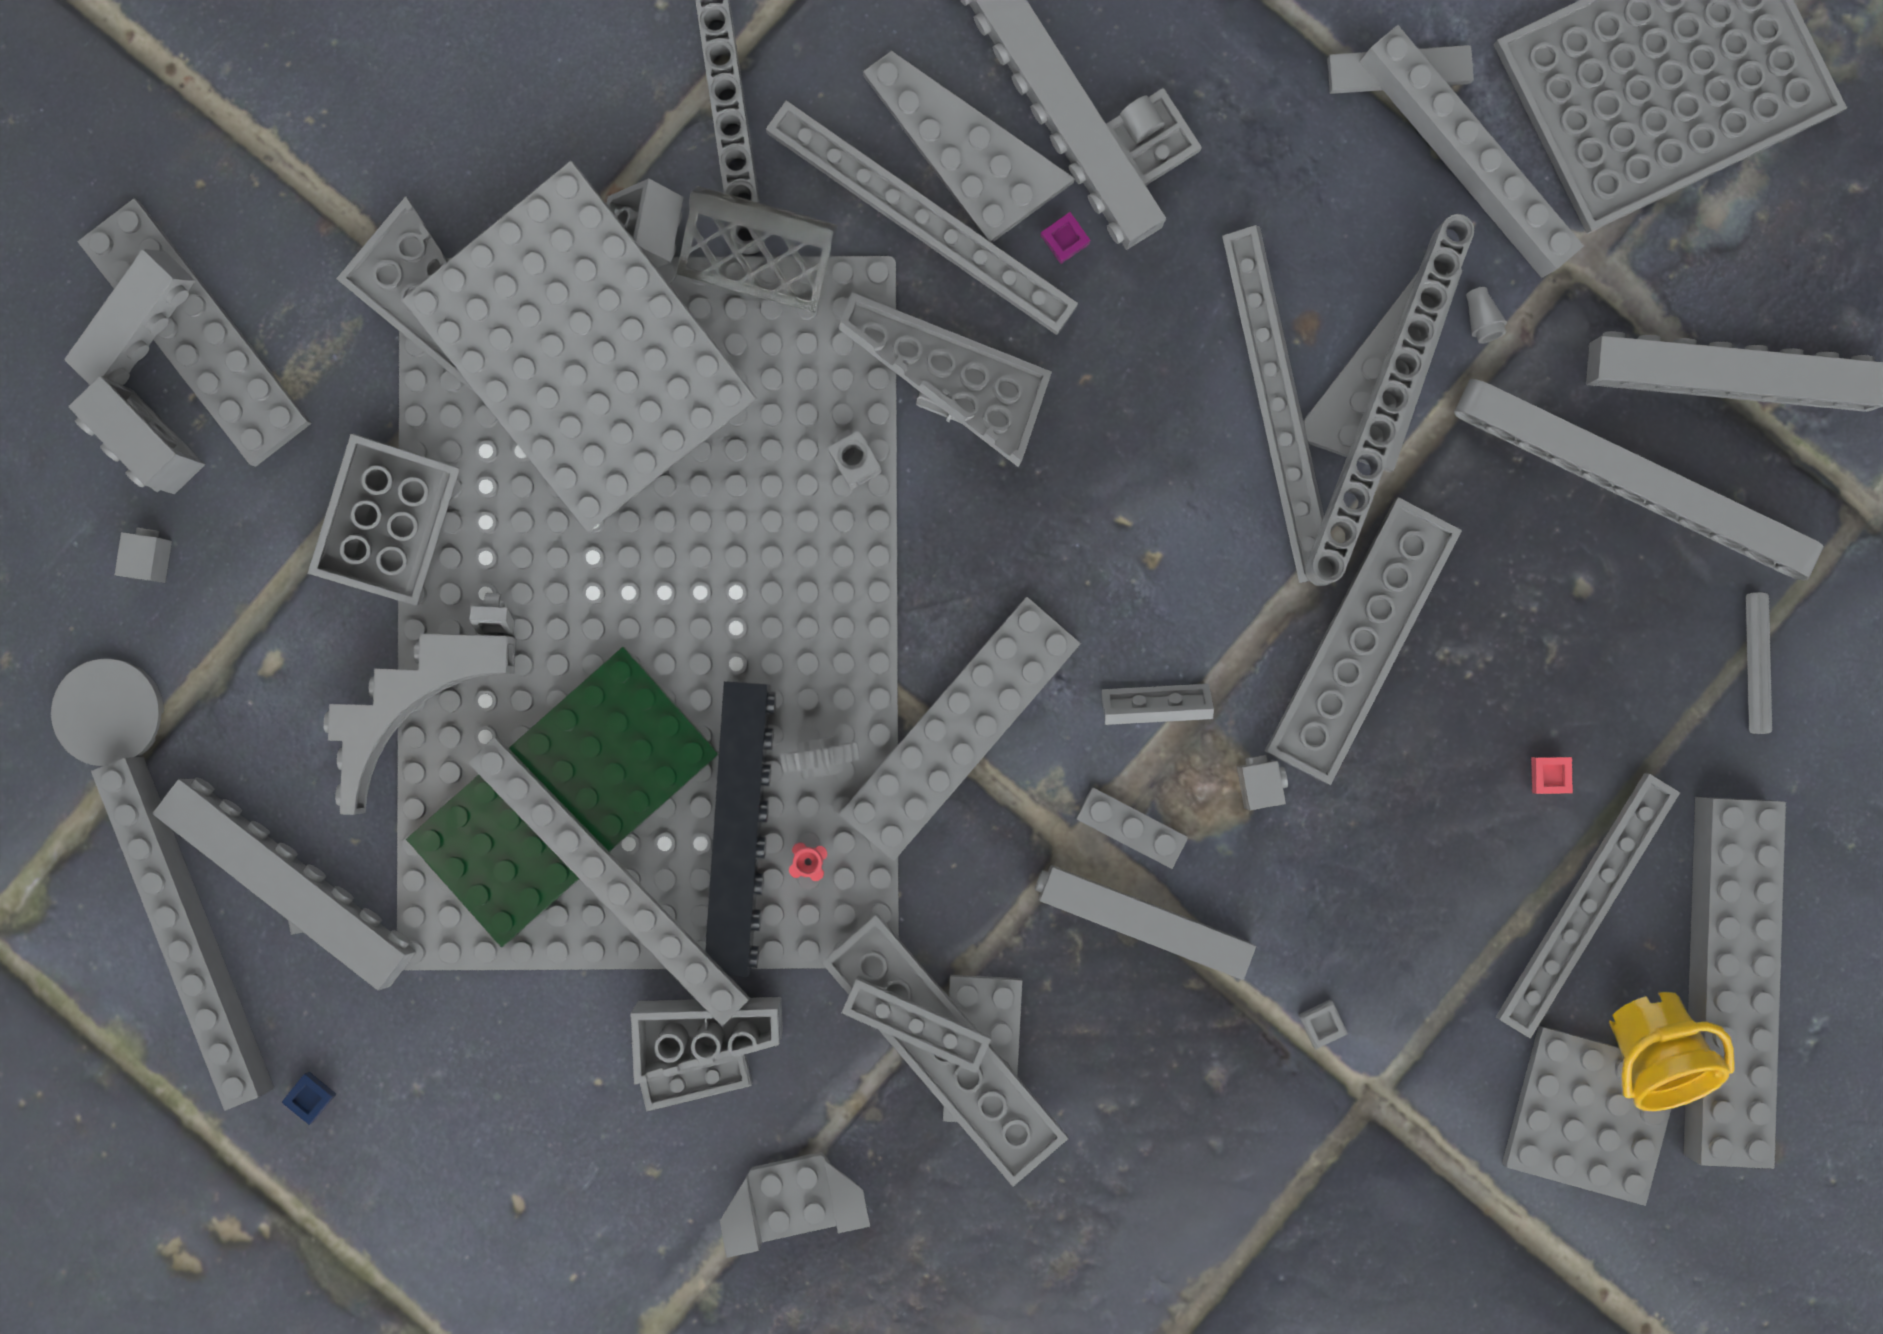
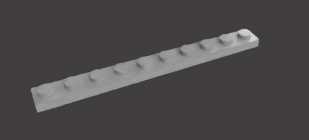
(921, 217)
(1276, 393)
(609, 881)

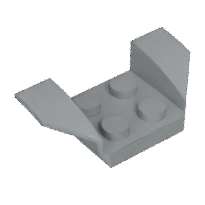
(789, 1201)

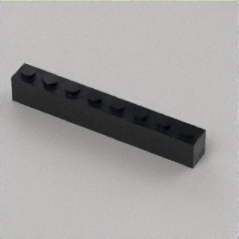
(738, 826)

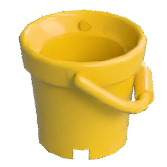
(1667, 1055)

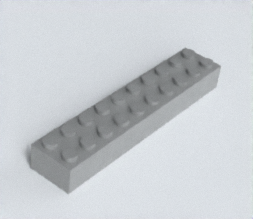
(1737, 975)

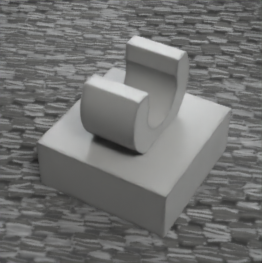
(492, 617)

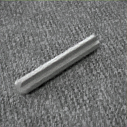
(1759, 663)

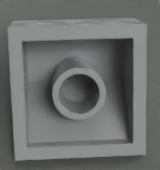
(651, 217)

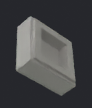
(1323, 1024)

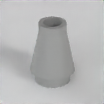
(1485, 317)

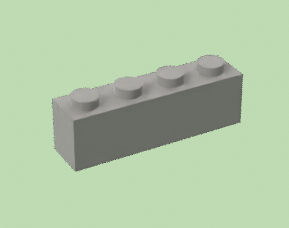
(130, 318)

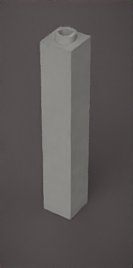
(1145, 921)

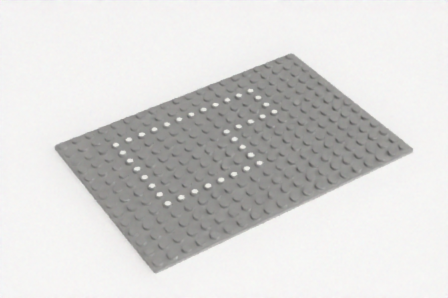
(716, 572)

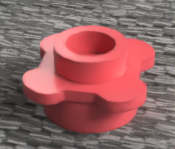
(813, 870)

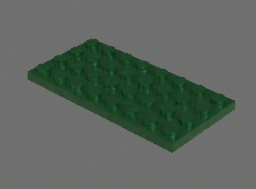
(605, 754)

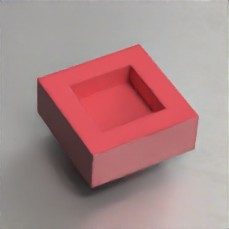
(1551, 775)

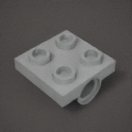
(1154, 136)

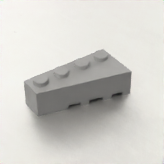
(684, 1034)

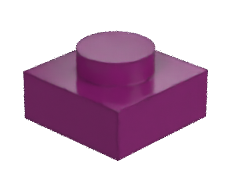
(1065, 238)

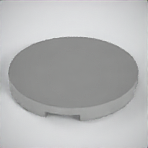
(106, 711)

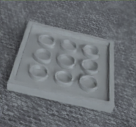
(1579, 1124)

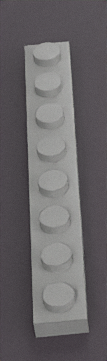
(1587, 905)

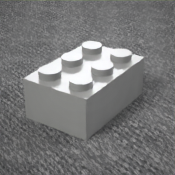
(135, 436)

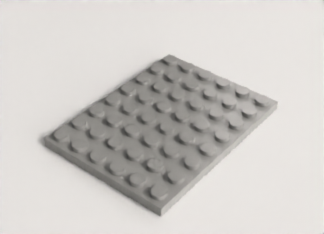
(1663, 92)
(579, 347)

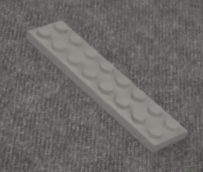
(204, 343)
(1363, 641)
(959, 729)
(987, 1104)

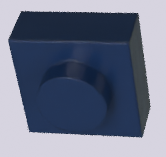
(308, 1098)

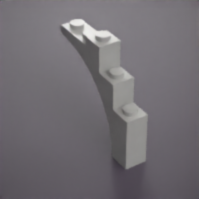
(396, 693)

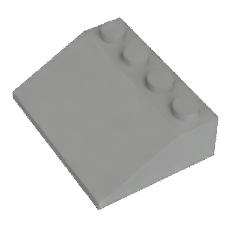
(383, 520)

